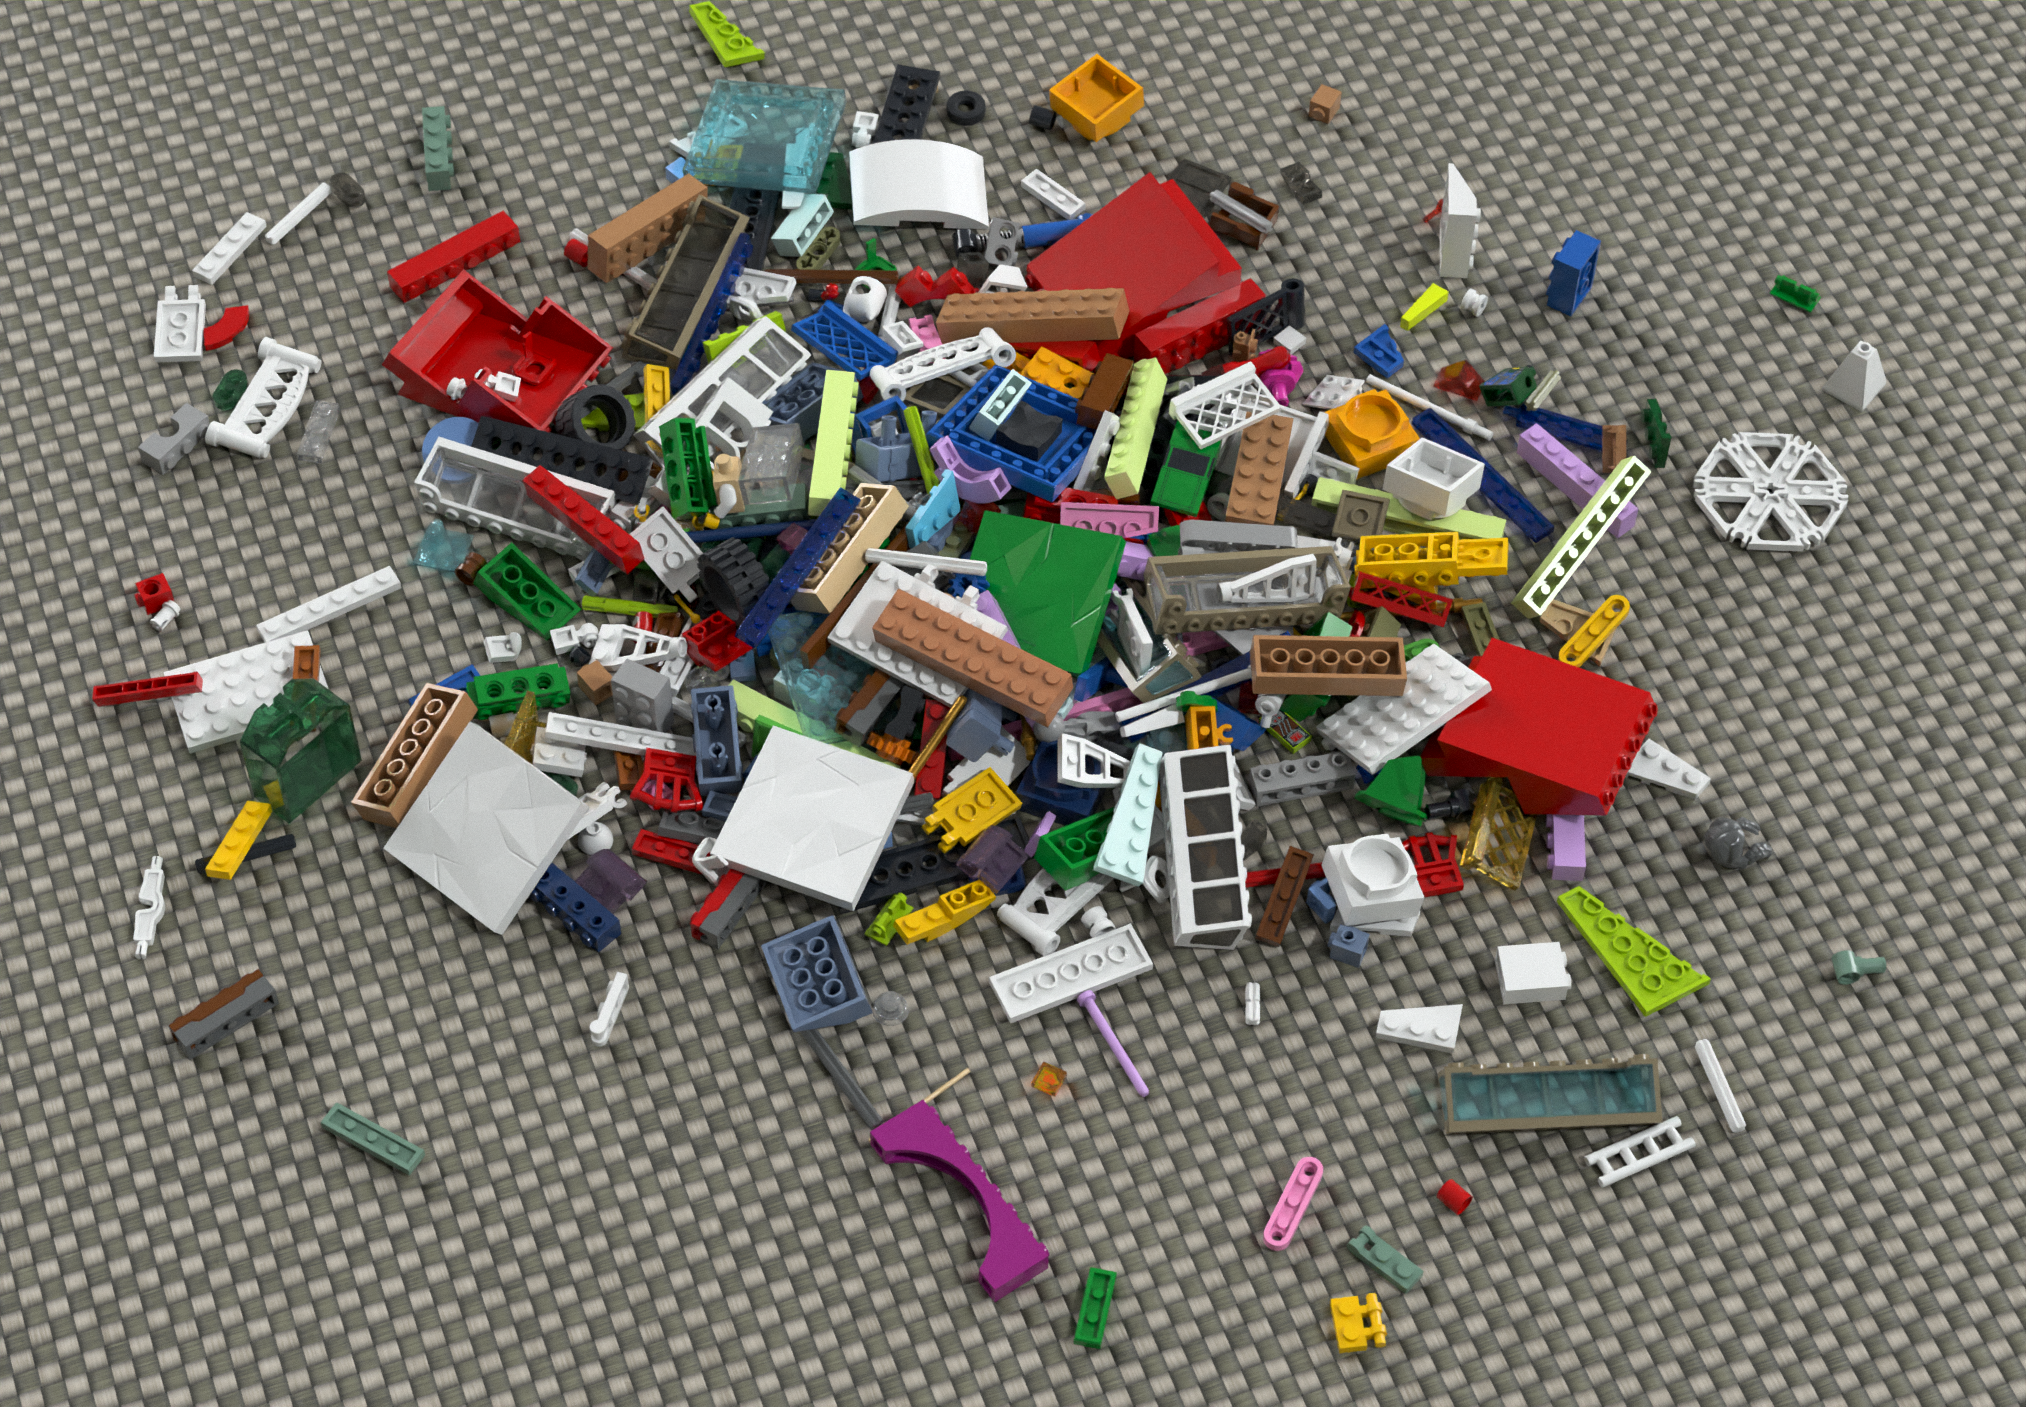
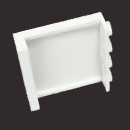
(1304, 442)

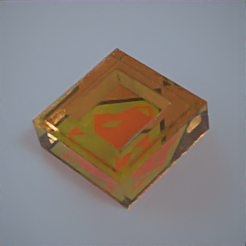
(1049, 1079)

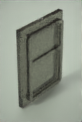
(1198, 183)

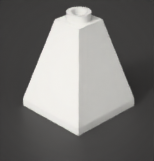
(1858, 377)

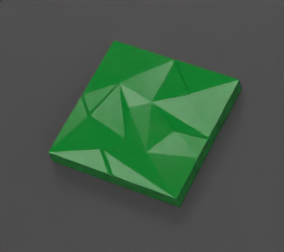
(1050, 584)

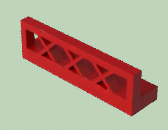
(1398, 606)

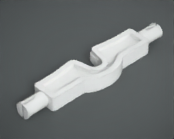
(148, 918)

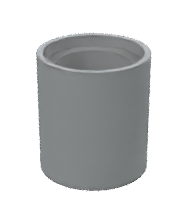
(501, 724)

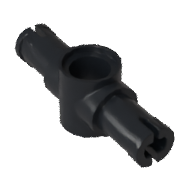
(1458, 805)

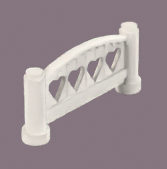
(989, 347)
(276, 360)
(1041, 928)

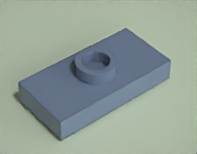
(743, 668)

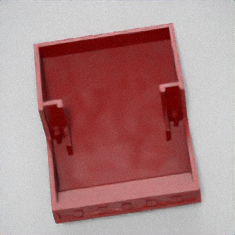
(1149, 246)
(479, 330)
(1547, 728)

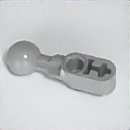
(1088, 725)

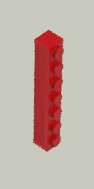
(147, 689)

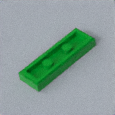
(1095, 1308)

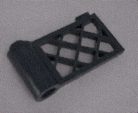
(1289, 310)

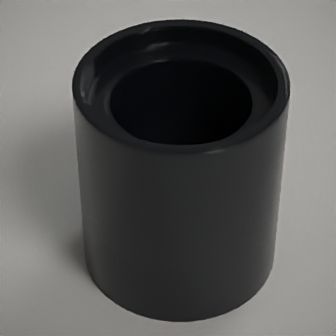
(1042, 117)

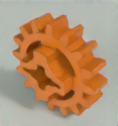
(892, 748)

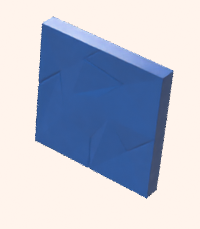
(1041, 478)

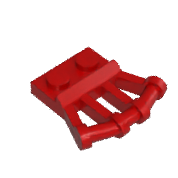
(669, 768)
(1436, 876)

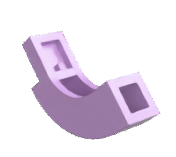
(970, 483)

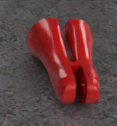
(1272, 360)

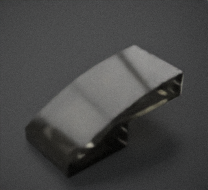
(1300, 183)

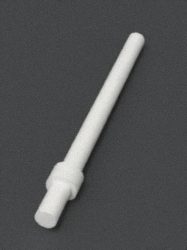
(1469, 425)

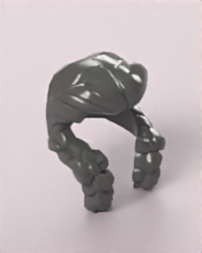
(1726, 842)

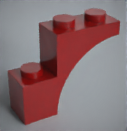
(919, 286)

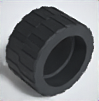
(610, 402)

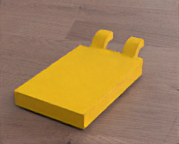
(971, 809)

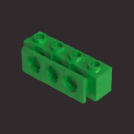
(696, 455)
(506, 684)

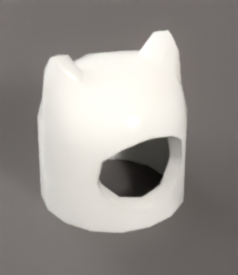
(865, 306)

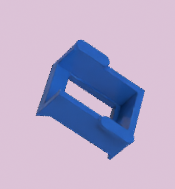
(879, 410)

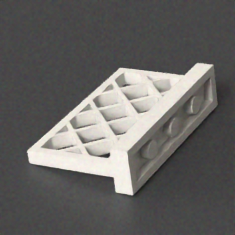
(1218, 388)

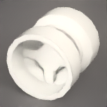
(1097, 921)

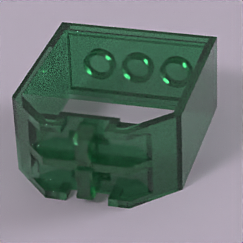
(317, 765)

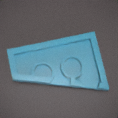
(937, 511)

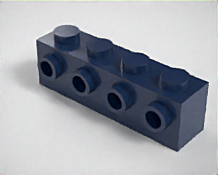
(576, 908)

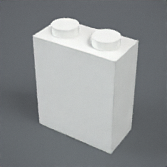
(1532, 973)

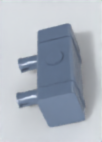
(892, 454)
(979, 727)
(716, 740)

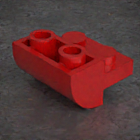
(714, 642)

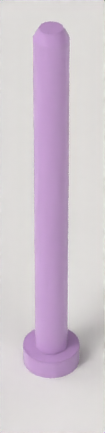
(1086, 1000)

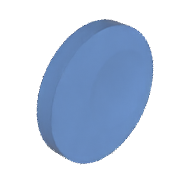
(454, 429)

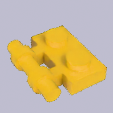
(1349, 1325)

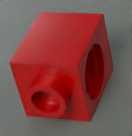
(153, 593)

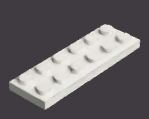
(1070, 972)

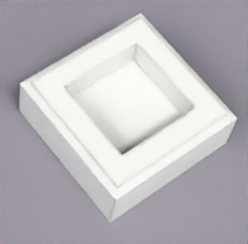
(1290, 339)

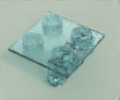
(442, 548)

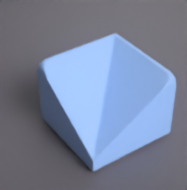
(674, 170)

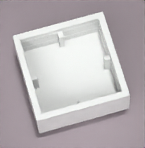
(1432, 479)
(1373, 880)

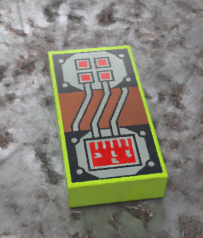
(1288, 732)

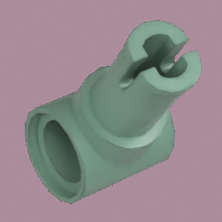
(1852, 968)

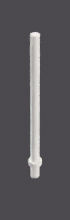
(1171, 699)

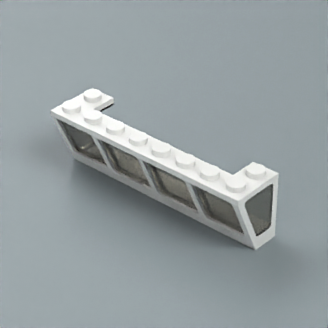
(1204, 848)

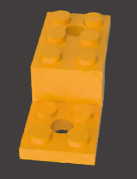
(1051, 371)

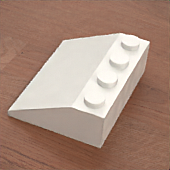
(1458, 226)

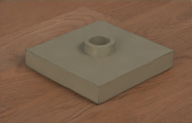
(1359, 515)

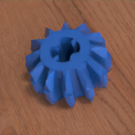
(963, 581)

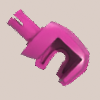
(1282, 381)

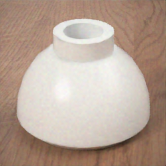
(595, 838)

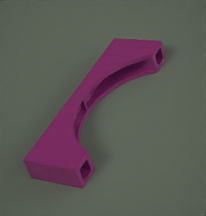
(922, 1139)

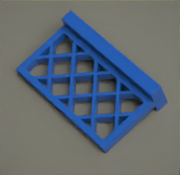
(848, 333)

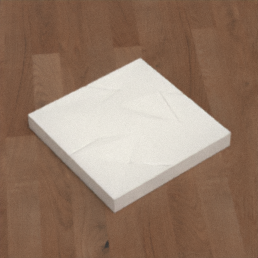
(813, 817)
(486, 828)

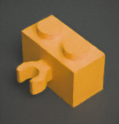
(1203, 730)

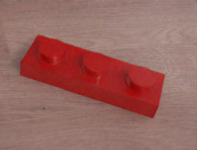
(665, 850)

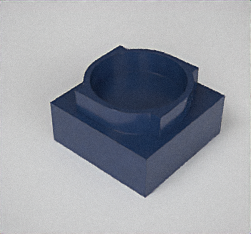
(1043, 793)

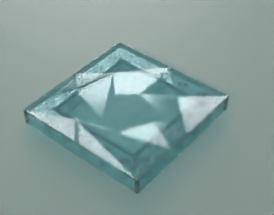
(765, 136)

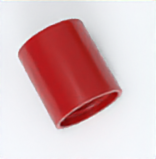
(577, 252)
(1454, 1196)

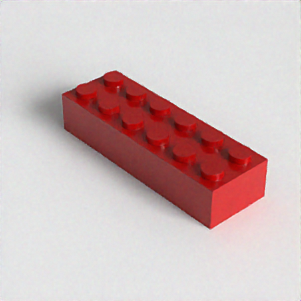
(1196, 329)

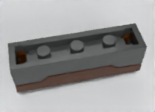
(868, 706)
(223, 1014)

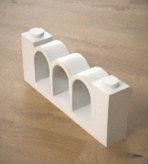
(736, 405)

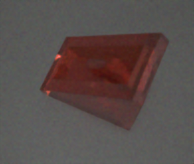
(1460, 379)

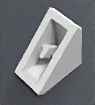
(902, 339)

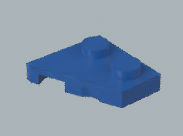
(1380, 352)

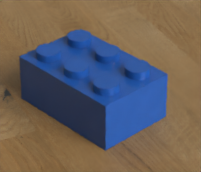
(1572, 272)

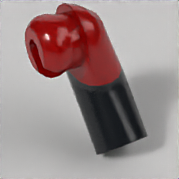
(823, 295)

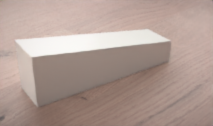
(1159, 719)

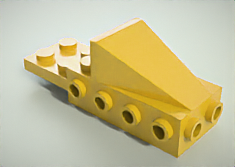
(1426, 568)

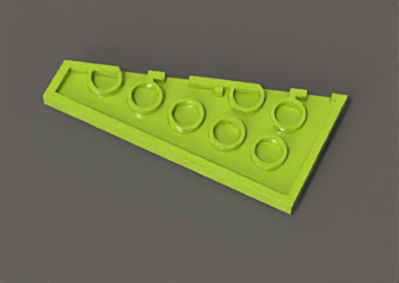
(1633, 957)

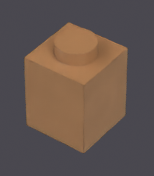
(1325, 104)
(595, 682)

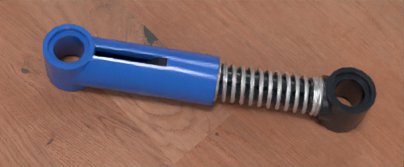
(1032, 236)

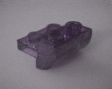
(992, 858)
(610, 879)

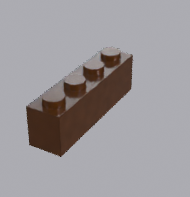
(1103, 390)

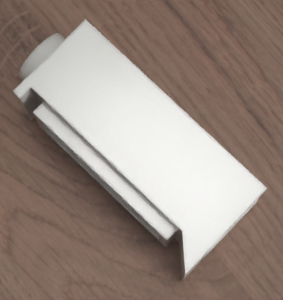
(623, 512)

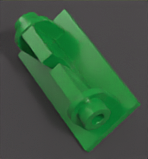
(1799, 296)

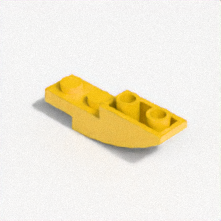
(945, 915)

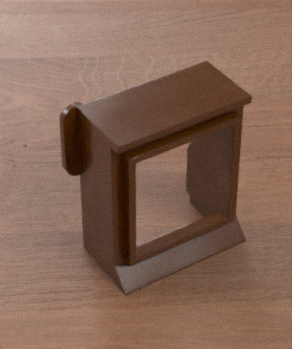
(1242, 231)

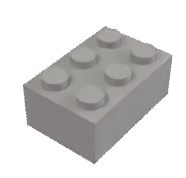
(642, 698)

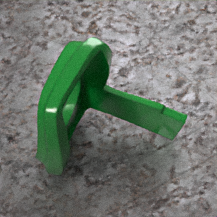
(874, 261)

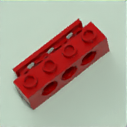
(1037, 507)

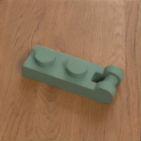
(1385, 1260)

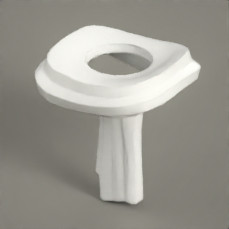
(735, 307)
(1153, 863)
(706, 864)

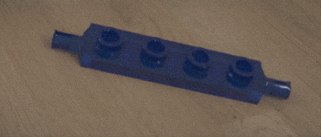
(1558, 425)

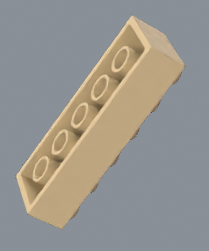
(845, 558)

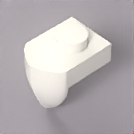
(503, 648)

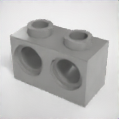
(996, 242)

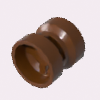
(468, 570)

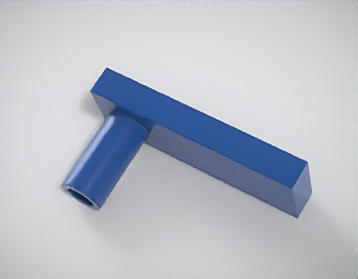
(1096, 678)

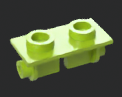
(882, 927)

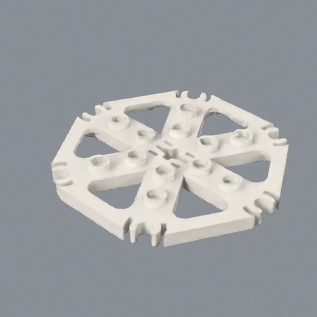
(1780, 478)

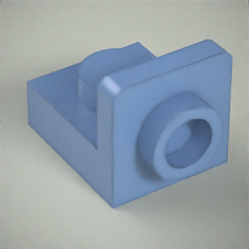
(1320, 900)

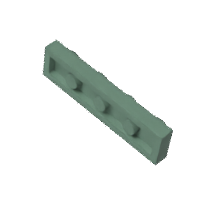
(373, 1138)

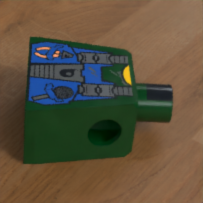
(1509, 386)

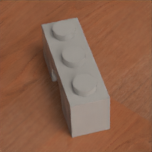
(164, 452)

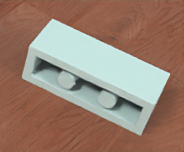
(802, 225)
(1000, 405)

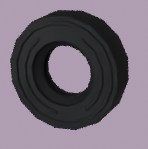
(966, 118)
(1123, 751)

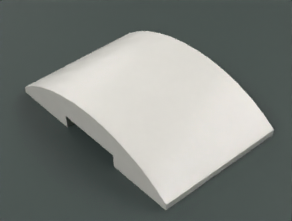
(918, 183)

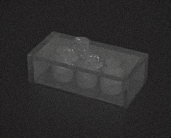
(771, 464)

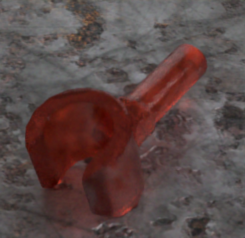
(1436, 211)

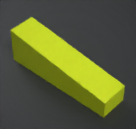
(1424, 306)

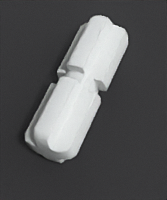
(1252, 999)

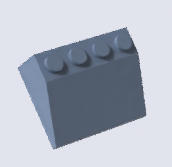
(802, 400)
(816, 977)

